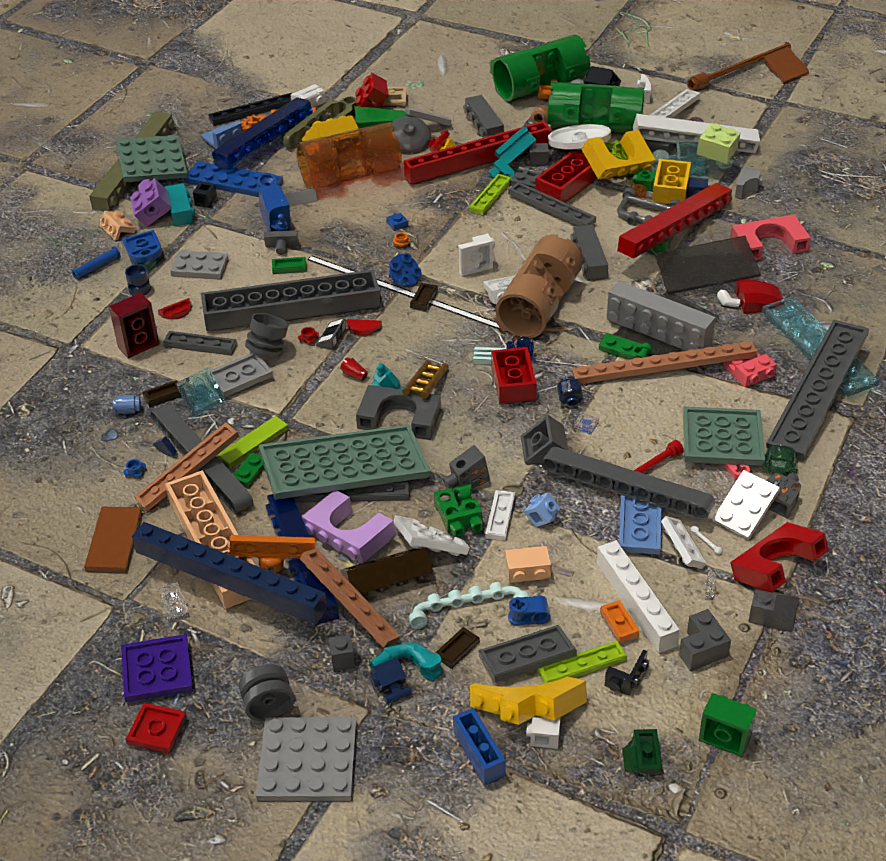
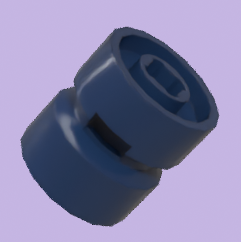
(137, 279)

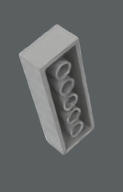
(659, 317)

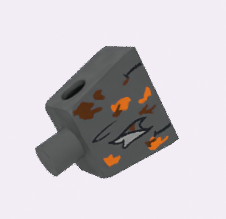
(468, 469)
(788, 494)

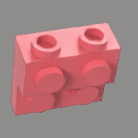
(752, 370)

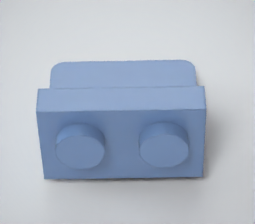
(222, 134)

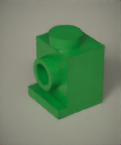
(645, 178)

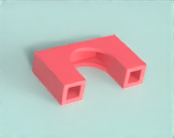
(784, 228)

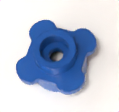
(134, 468)

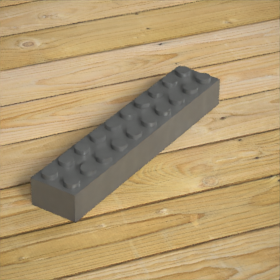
(291, 299)

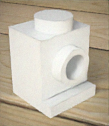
(544, 732)

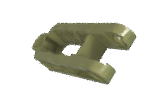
(335, 109)

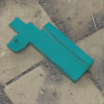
(510, 151)

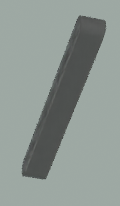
(218, 475)
(628, 483)

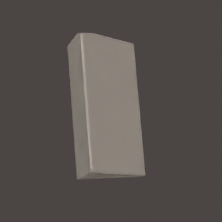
(301, 196)

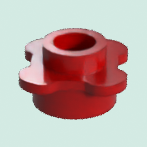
(308, 335)

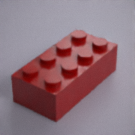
(566, 177)

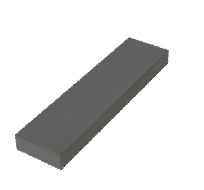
(200, 343)

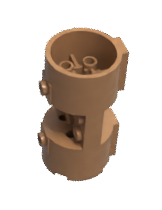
(538, 286)

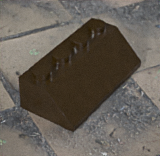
(389, 570)

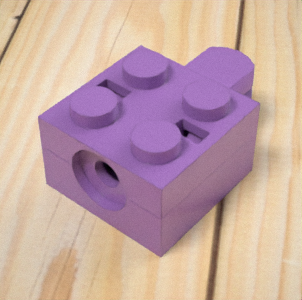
(150, 201)

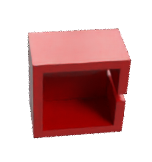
(373, 89)

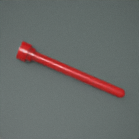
(672, 450)

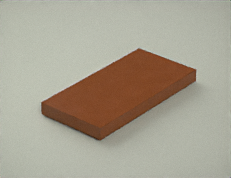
(113, 539)

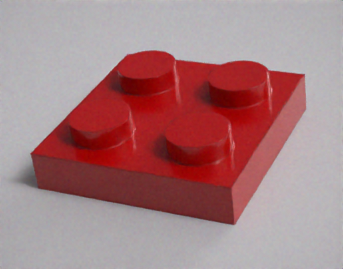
(156, 728)

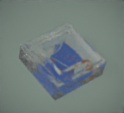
(586, 423)
(710, 585)

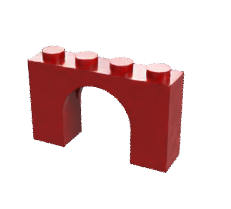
(755, 564)

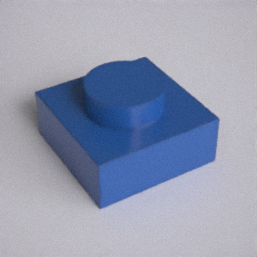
(397, 221)

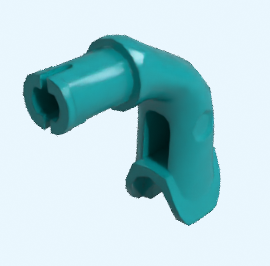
(427, 662)

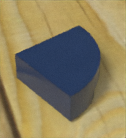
(165, 446)

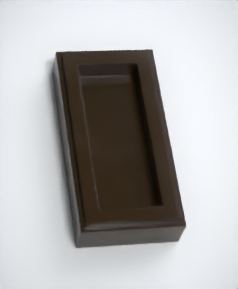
(424, 296)
(161, 394)
(458, 647)

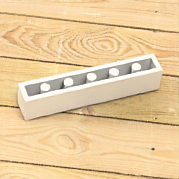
(637, 597)

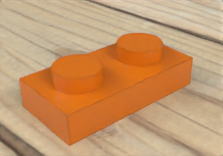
(619, 621)

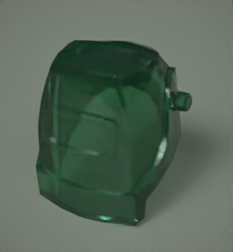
(780, 460)

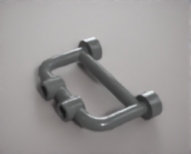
(629, 195)

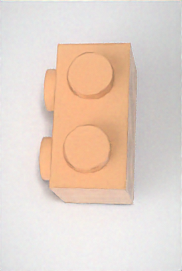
(527, 564)

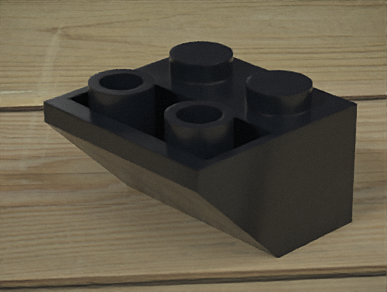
(602, 76)

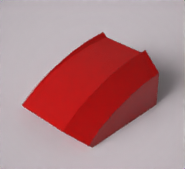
(756, 294)

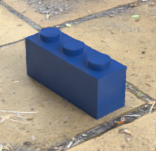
(479, 746)

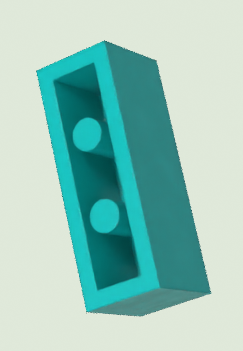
(181, 204)

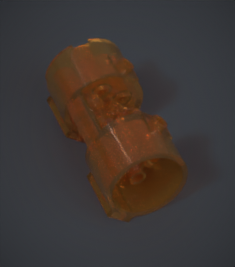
(348, 155)

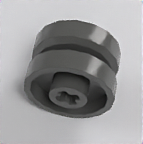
(266, 692)

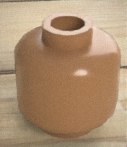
(540, 114)

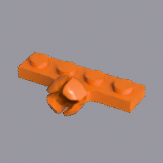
(270, 549)

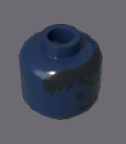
(569, 391)

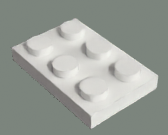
(746, 504)

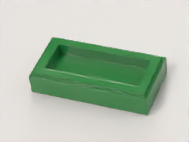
(288, 265)

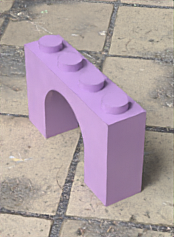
(356, 543)

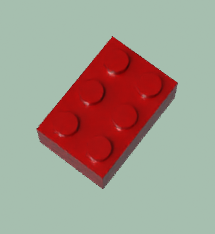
(513, 375)

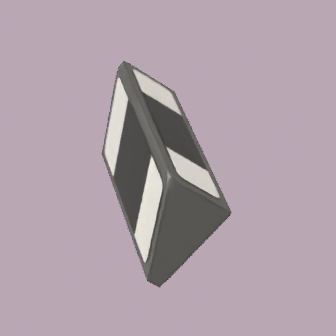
(332, 334)

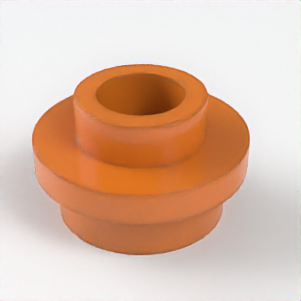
(401, 239)

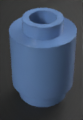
(127, 404)

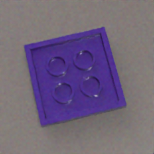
(156, 668)

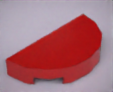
(436, 144)
(176, 310)
(363, 327)

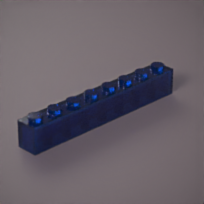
(262, 133)
(289, 523)

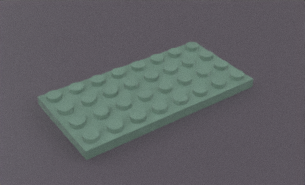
(343, 461)

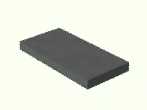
(527, 653)

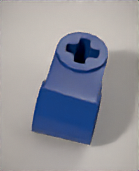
(530, 609)

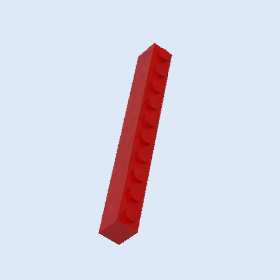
(466, 154)
(674, 220)

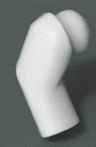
(726, 299)

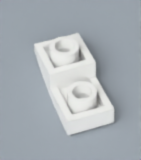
(645, 83)

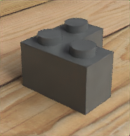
(705, 642)

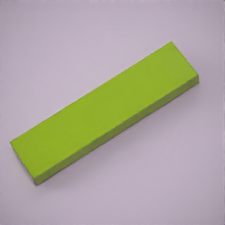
(490, 194)
(250, 443)
(584, 663)

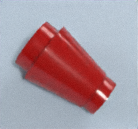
(353, 368)

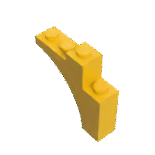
(524, 702)

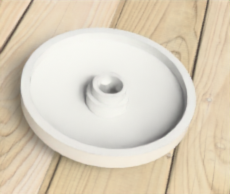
(575, 136)

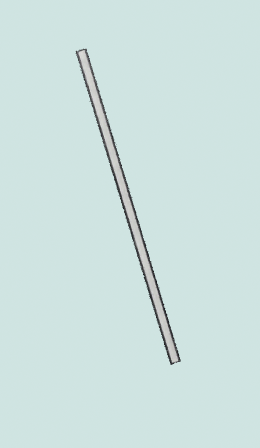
(410, 293)

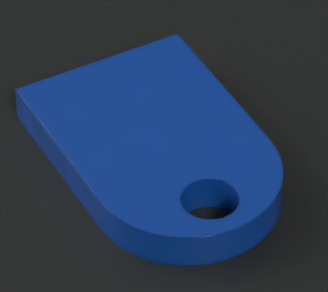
(143, 247)

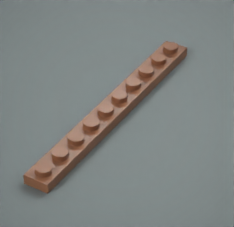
(665, 362)

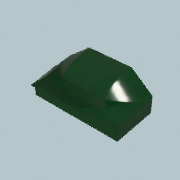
(643, 752)

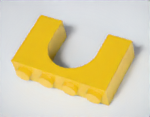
(608, 166)

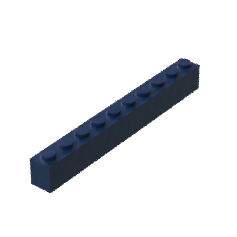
(230, 573)

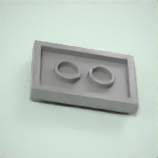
(199, 265)
(241, 374)

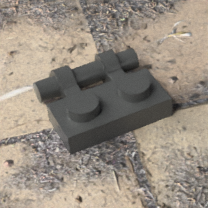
(525, 176)

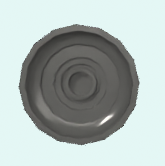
(412, 134)

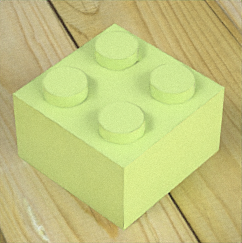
(718, 143)

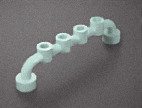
(455, 599)

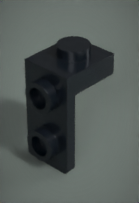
(624, 682)

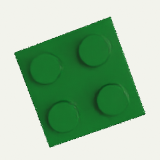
(727, 724)

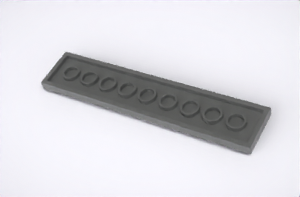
(818, 387)

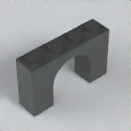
(379, 400)

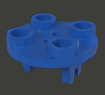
(404, 270)

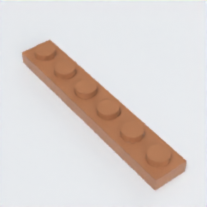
(187, 465)
(350, 597)

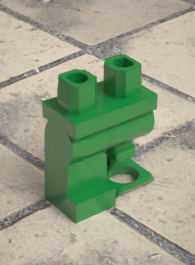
(459, 517)

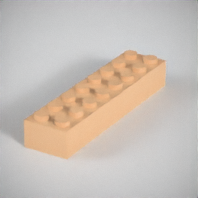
(204, 521)

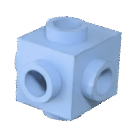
(542, 509)

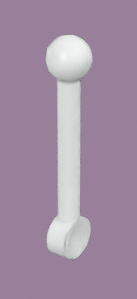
(695, 531)

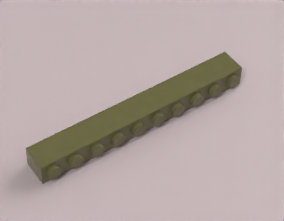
(112, 186)

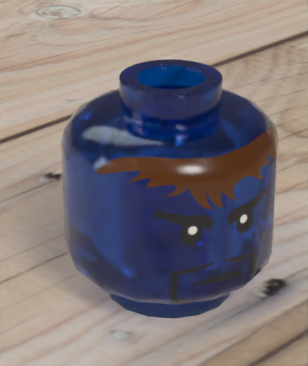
(521, 341)

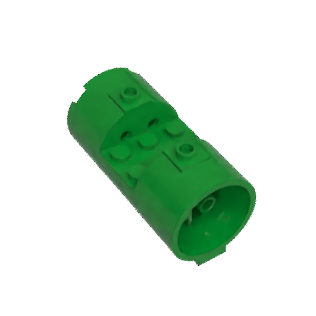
(524, 70)
(594, 104)

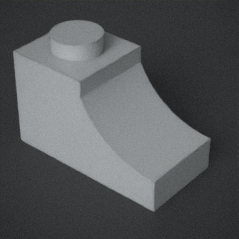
(748, 181)

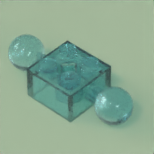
(687, 152)

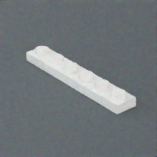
(677, 104)

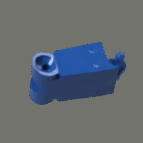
(273, 204)

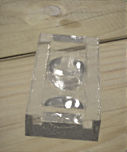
(173, 602)

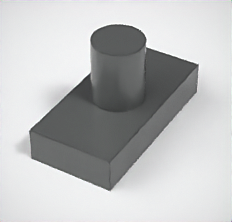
(281, 240)

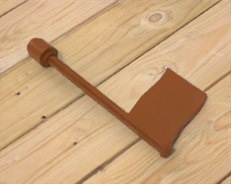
(779, 60)

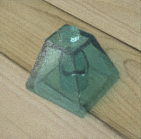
(200, 391)

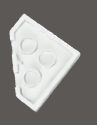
(432, 538)

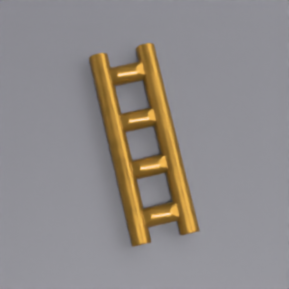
(428, 384)

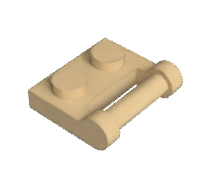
(396, 97)

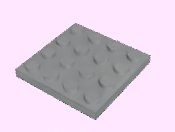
(307, 759)

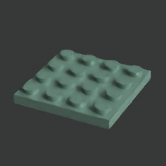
(151, 158)
(723, 436)

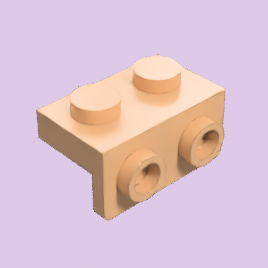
(115, 223)

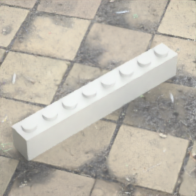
(680, 130)

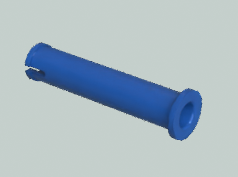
(96, 263)

